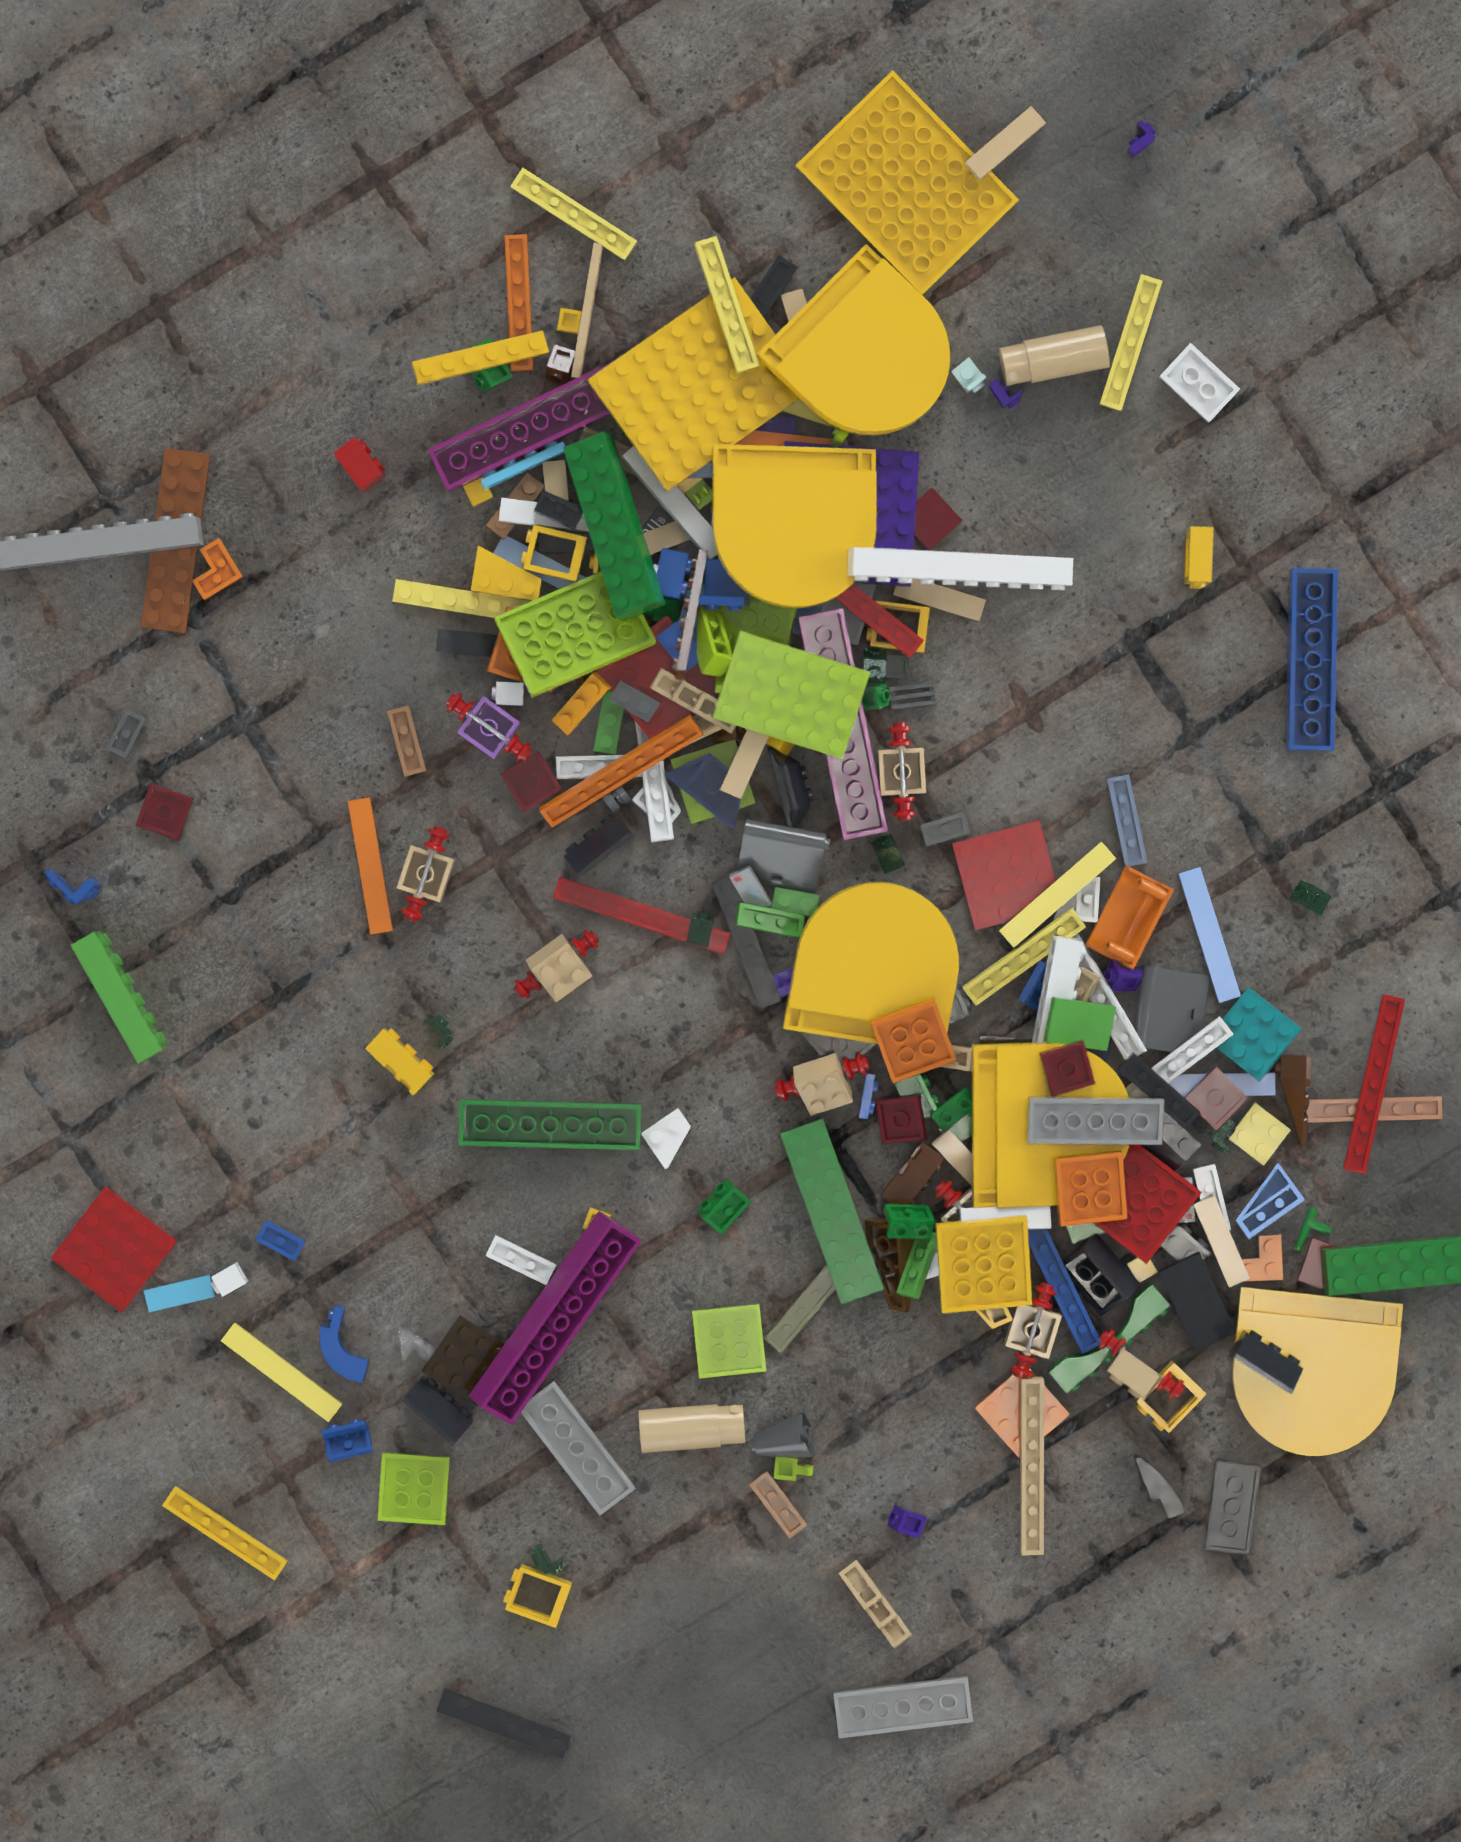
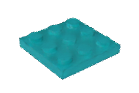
(1258, 1034)

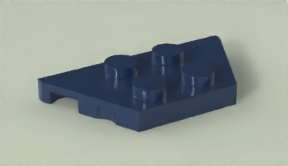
(703, 782)

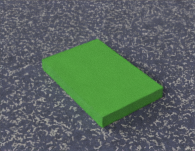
(1079, 1020)

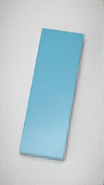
(179, 1293)

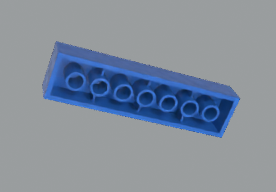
(1311, 659)

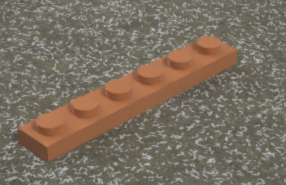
(1391, 1109)

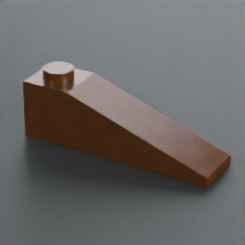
(1294, 1077)
(891, 1260)

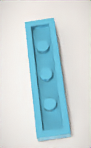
(513, 468)

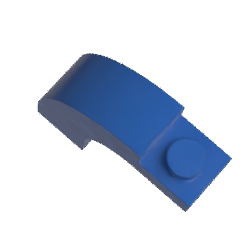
(339, 1359)

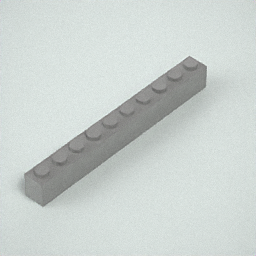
(100, 542)

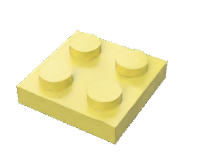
(1259, 1133)

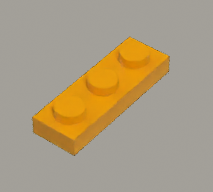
(581, 703)

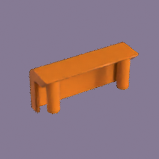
(1129, 917)

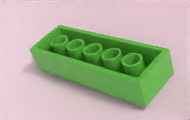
(119, 996)

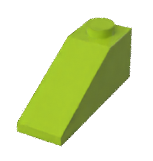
(712, 642)

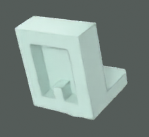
(969, 376)

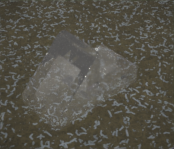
(409, 1340)

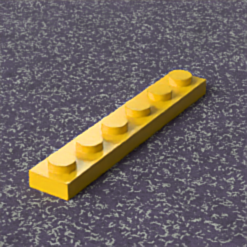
(480, 357)
(225, 1533)

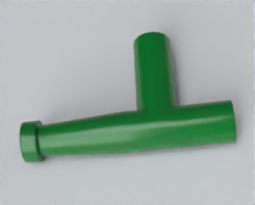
(1310, 1223)

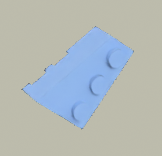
(1269, 1203)

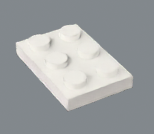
(1199, 382)

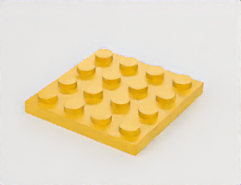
(983, 1264)

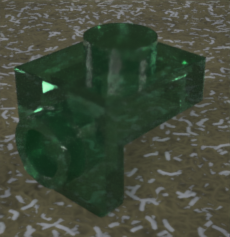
(875, 662)
(888, 853)
(1310, 897)
(700, 928)
(440, 1025)
(542, 1559)

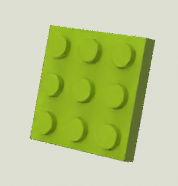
(725, 754)
(729, 1340)
(413, 1488)

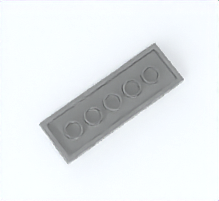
(1095, 1120)
(577, 1448)
(903, 1707)

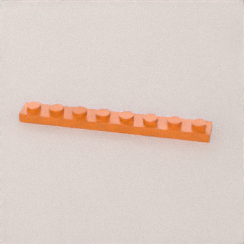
(621, 771)

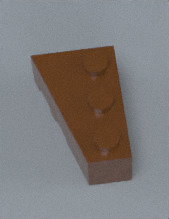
(913, 1175)

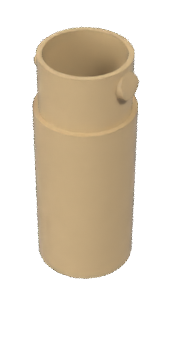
(1055, 356)
(690, 1427)

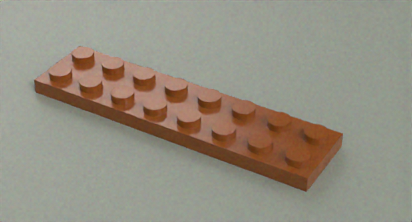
(172, 570)

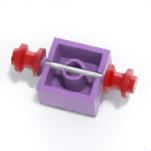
(489, 727)

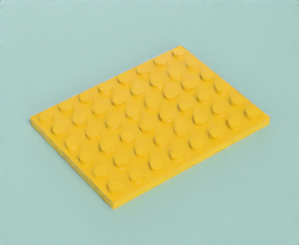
(906, 183)
(683, 392)

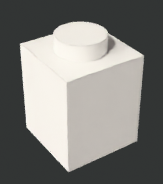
(508, 693)
(228, 1279)

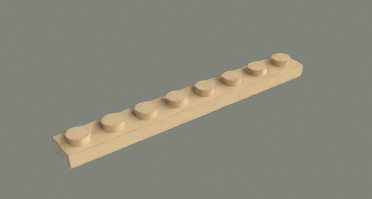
(1032, 1466)

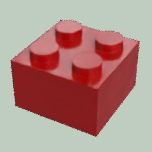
(359, 465)

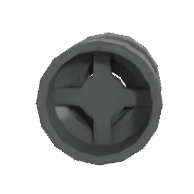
(622, 798)

